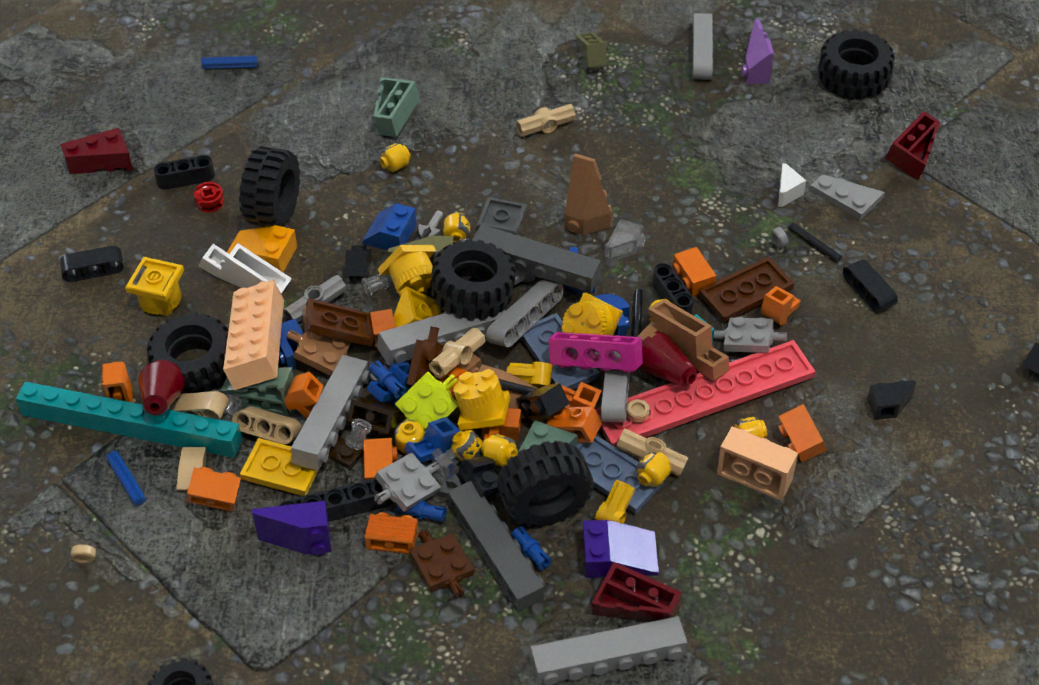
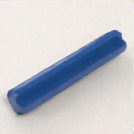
(229, 62)
(126, 478)

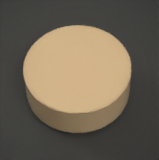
(638, 410)
(83, 553)

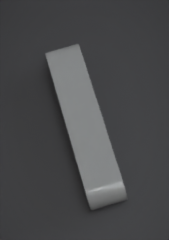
(702, 46)
(524, 313)
(615, 395)

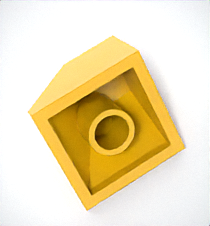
(414, 307)

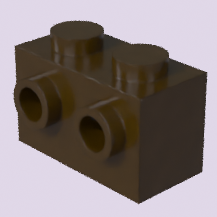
(380, 416)

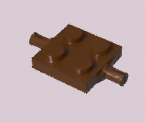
(423, 354)
(441, 562)

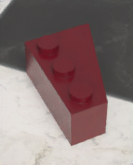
(914, 145)
(97, 152)
(635, 596)

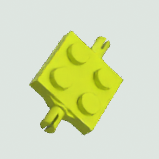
(428, 400)

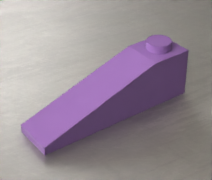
(758, 57)

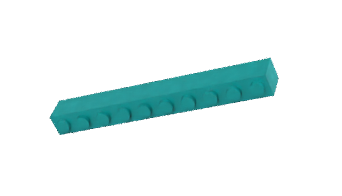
(128, 419)

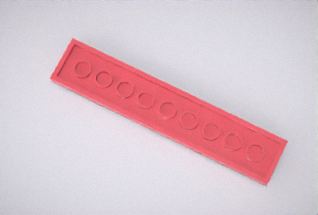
(745, 380)

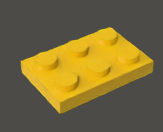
(272, 466)

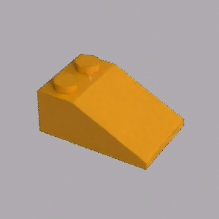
(270, 243)

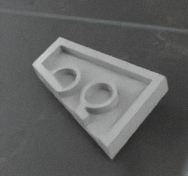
(846, 195)

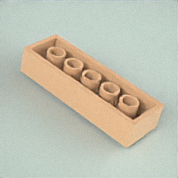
(254, 335)

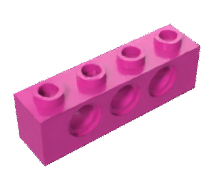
(628, 348)

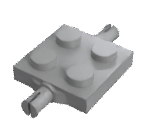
(749, 335)
(407, 482)

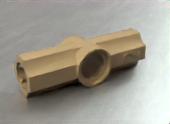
(545, 120)
(457, 353)
(640, 446)

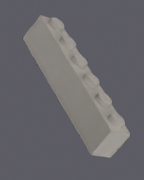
(399, 343)
(330, 413)
(608, 651)

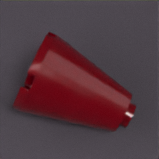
(666, 360)
(160, 386)

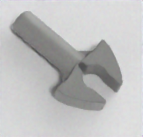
(431, 227)

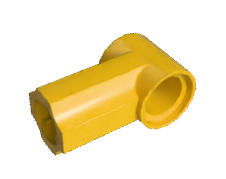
(537, 374)
(616, 503)

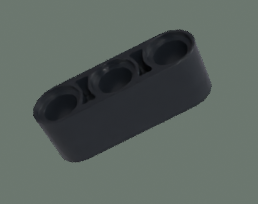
(184, 172)
(91, 263)
(870, 286)
(671, 287)

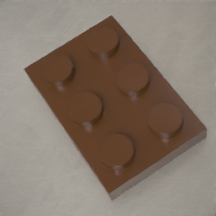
(339, 322)

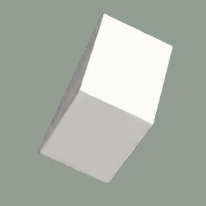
(791, 186)

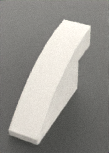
(241, 267)

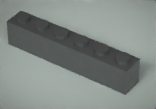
(544, 259)
(497, 547)

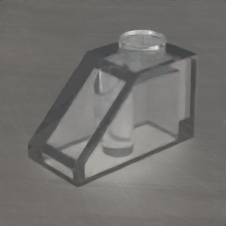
(624, 240)

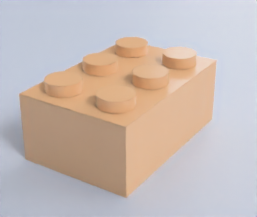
(757, 463)

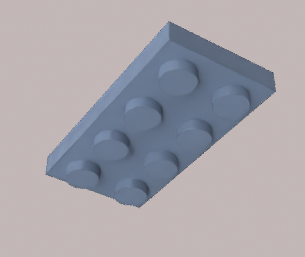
(537, 342)
(611, 464)

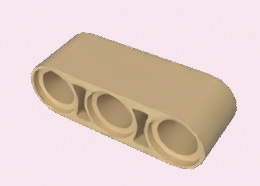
(202, 404)
(276, 422)

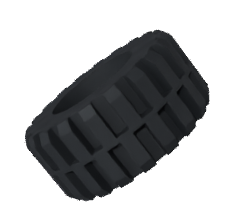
(852, 80)
(269, 187)
(467, 297)
(191, 333)
(545, 483)

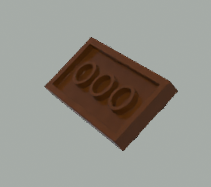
(744, 289)

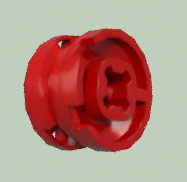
(209, 196)

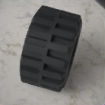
(181, 674)

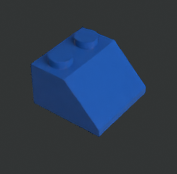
(391, 227)

